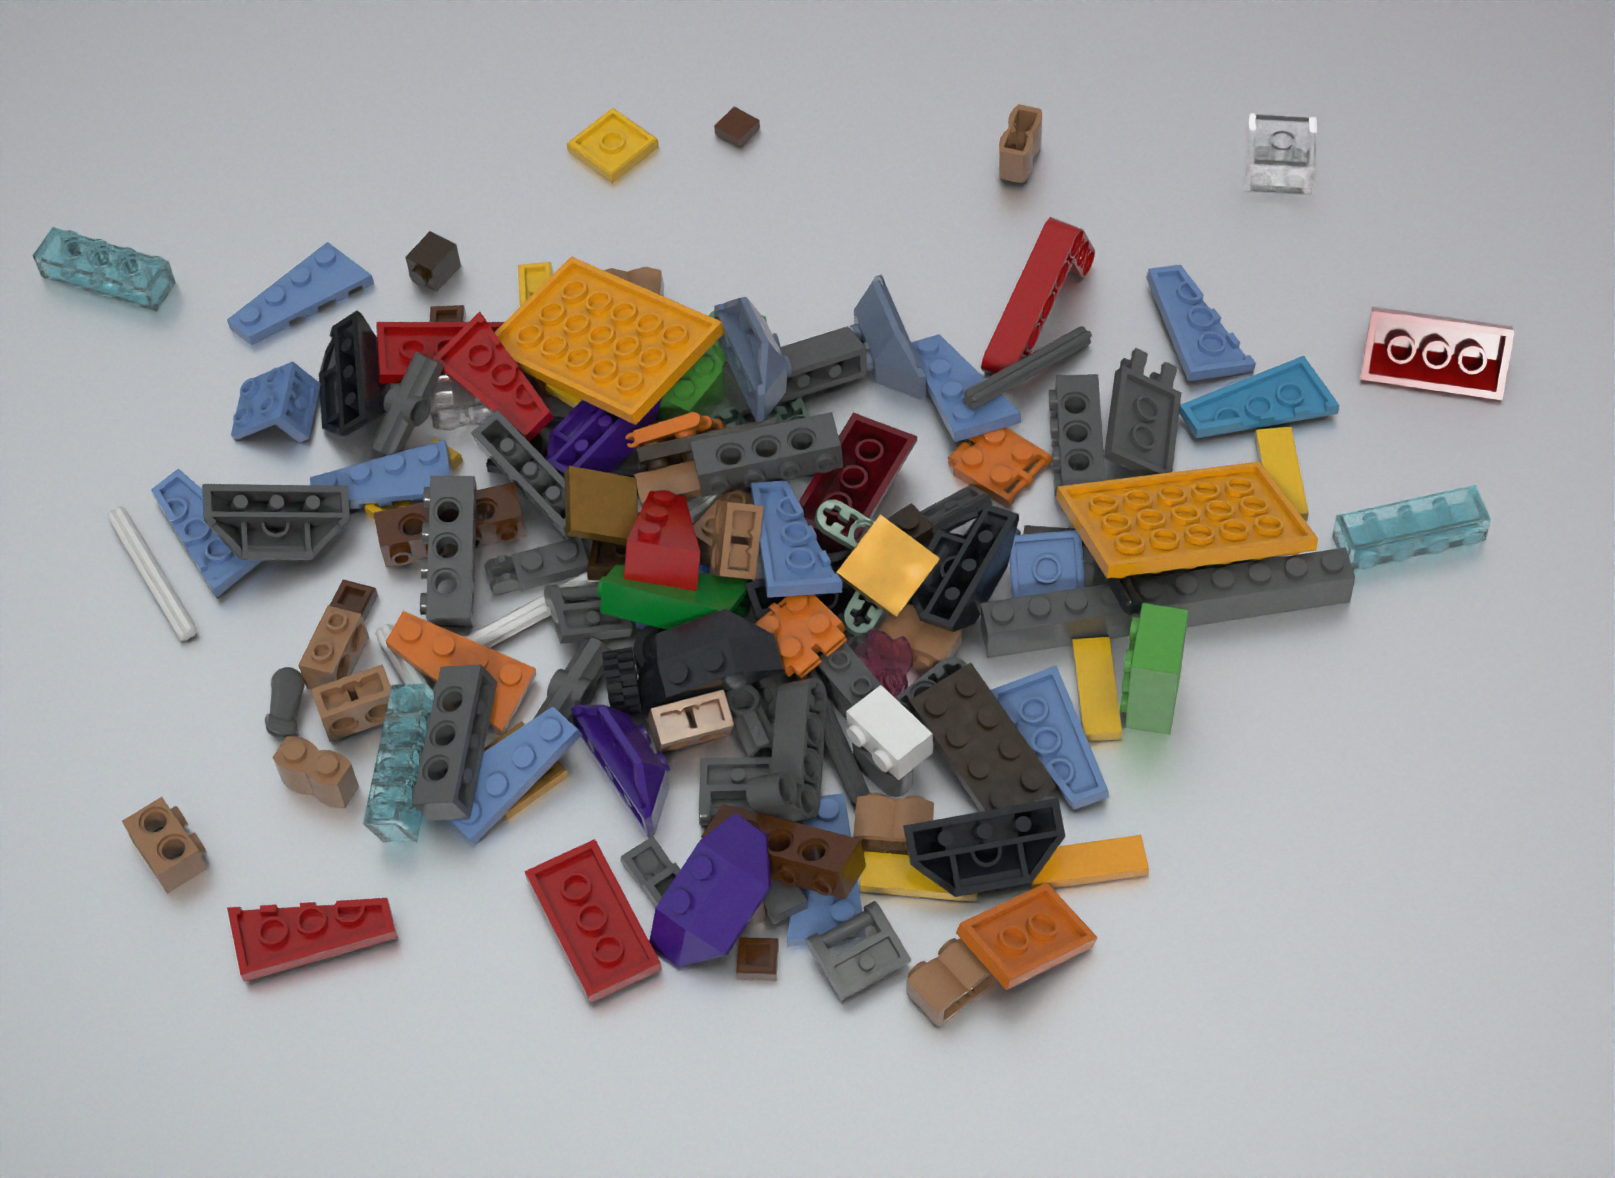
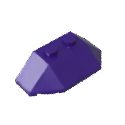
(593, 439)
(627, 760)
(713, 894)

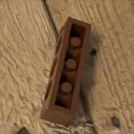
(399, 525)
(804, 854)

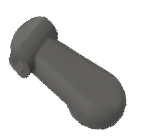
(286, 694)

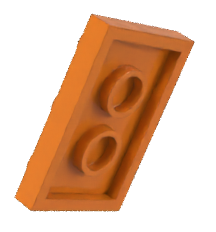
(1026, 935)

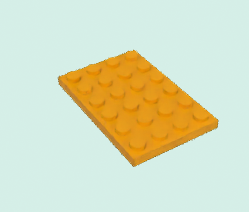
(606, 339)
(1185, 519)

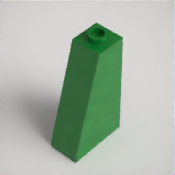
(670, 606)

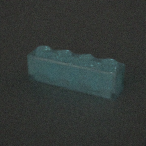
(1412, 527)

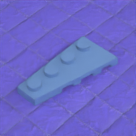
(300, 292)
(1194, 328)
(392, 476)
(789, 547)
(1053, 731)
(514, 767)
(826, 911)

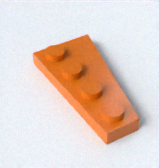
(433, 647)

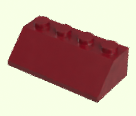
(871, 462)

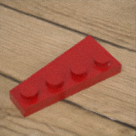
(490, 375)
(290, 937)

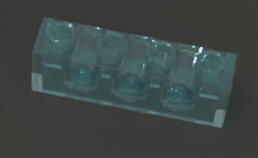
(104, 268)
(396, 769)

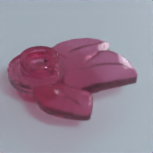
(888, 660)

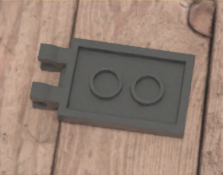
(1143, 417)

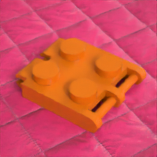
(674, 428)
(996, 462)
(803, 630)

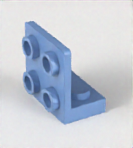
(280, 398)

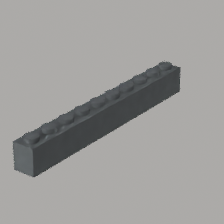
(1208, 594)

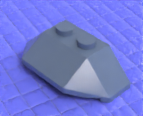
(887, 342)
(753, 355)

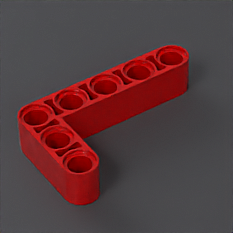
(1056, 252)

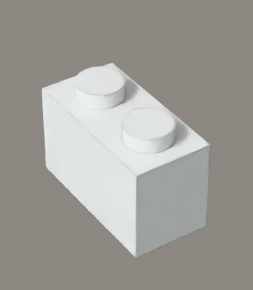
(889, 733)

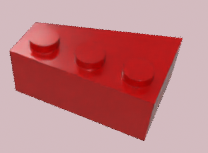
(663, 543)

